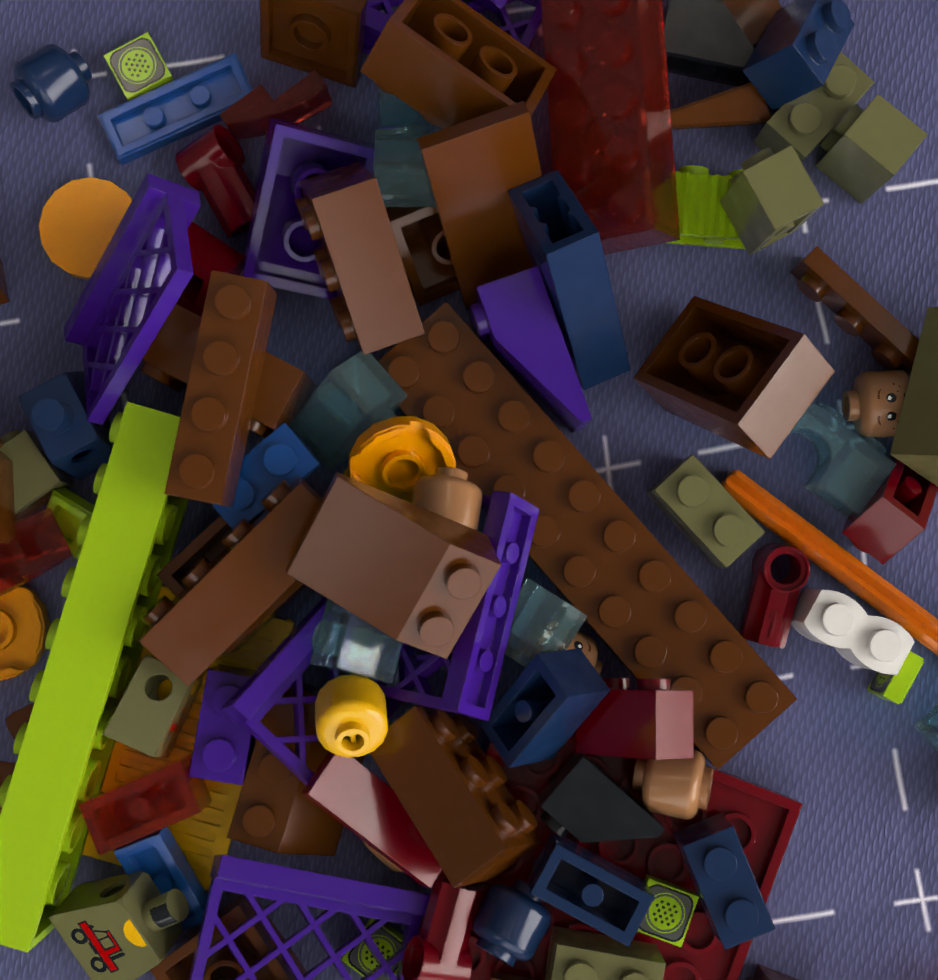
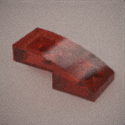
(252, 113)
(33, 550)

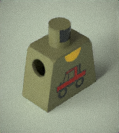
(144, 719)
(120, 925)

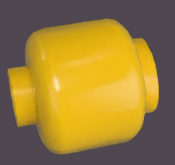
(351, 716)

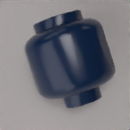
(51, 83)
(511, 922)

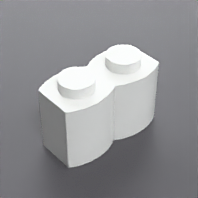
(858, 637)

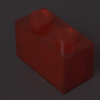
(144, 804)

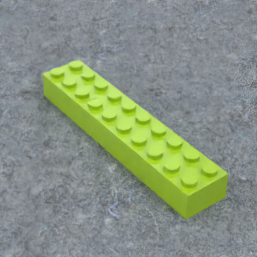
(86, 672)

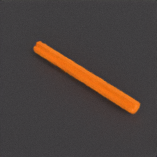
(833, 559)

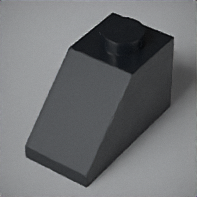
(705, 42)
(594, 805)

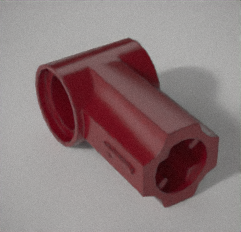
(215, 168)
(773, 602)
(442, 946)

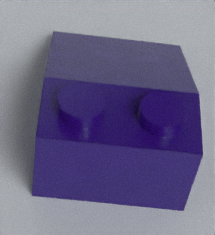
(277, 241)
(527, 340)

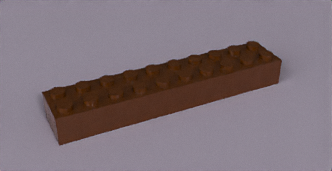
(588, 536)

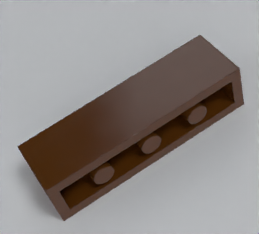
(221, 389)
(234, 587)

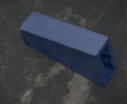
(575, 275)

